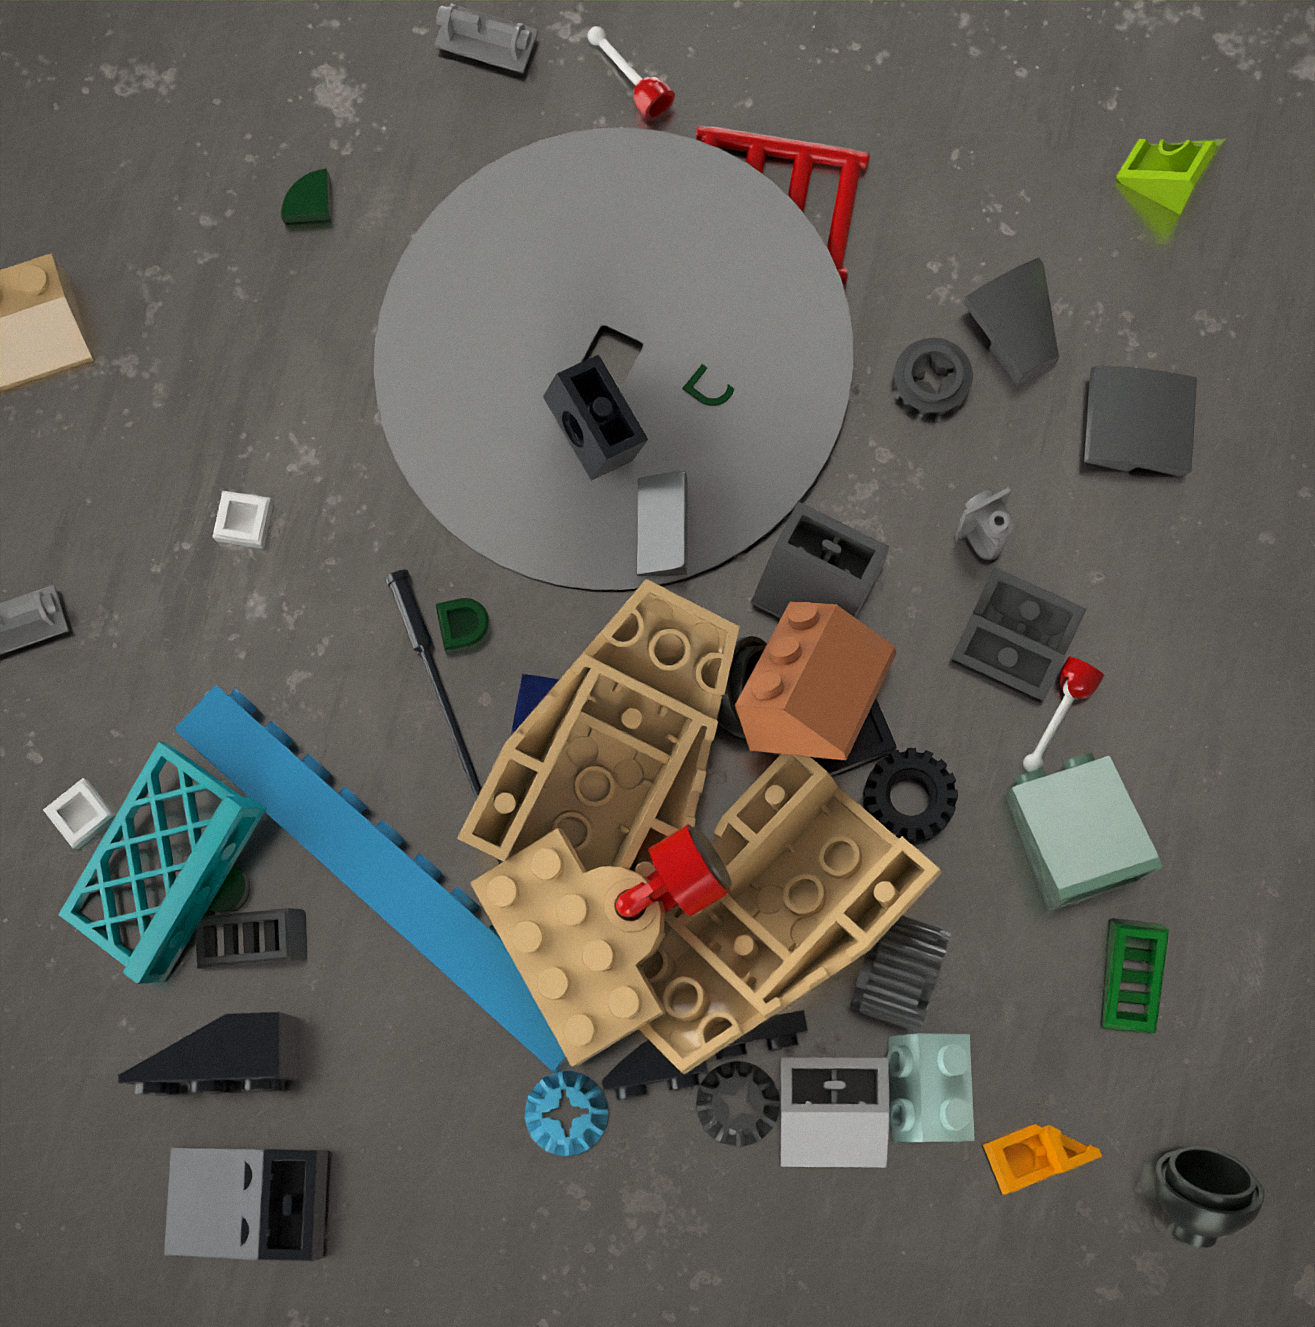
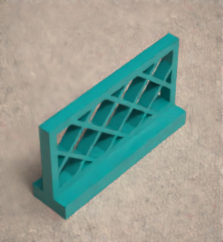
(186, 895)

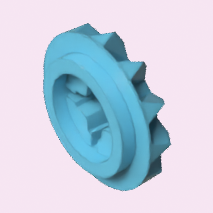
(585, 1129)

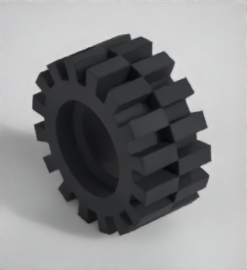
(927, 770)

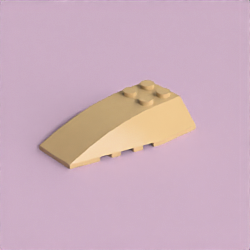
(616, 740)
(805, 900)

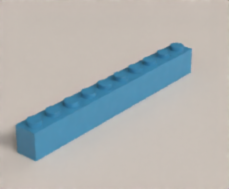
(369, 862)

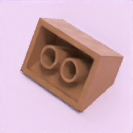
(813, 683)

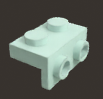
(930, 1088)

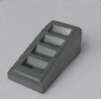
(283, 938)

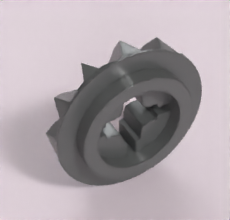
(944, 358)
(713, 1111)

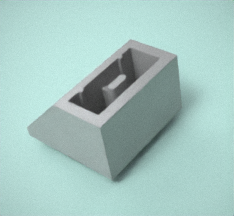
(834, 1112)

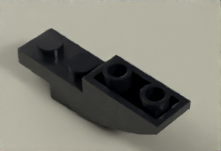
(650, 1066)

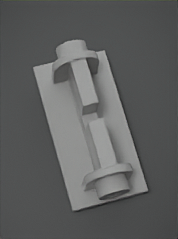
(484, 37)
(986, 523)
(30, 619)

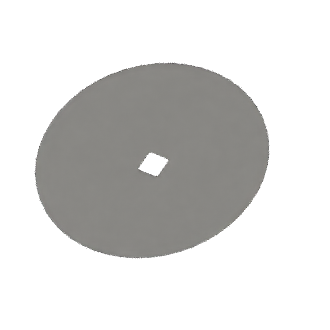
(633, 238)

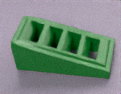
(1153, 977)

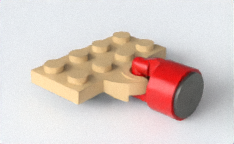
(588, 932)

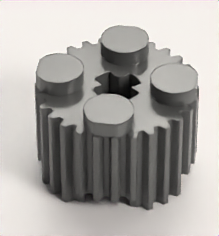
(901, 973)

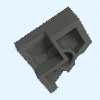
(1017, 320)

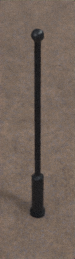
(422, 643)

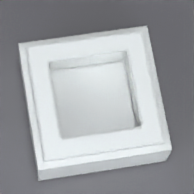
(243, 519)
(80, 814)

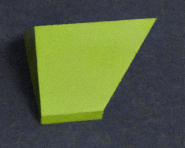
(1168, 170)

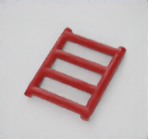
(804, 156)

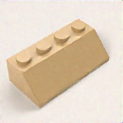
(39, 323)

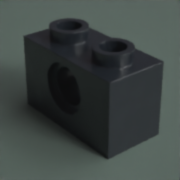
(595, 417)

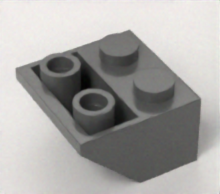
(819, 564)

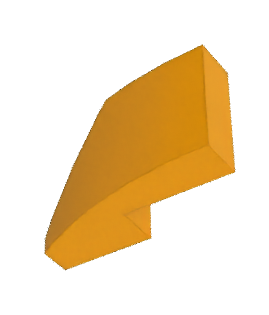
(1034, 1156)

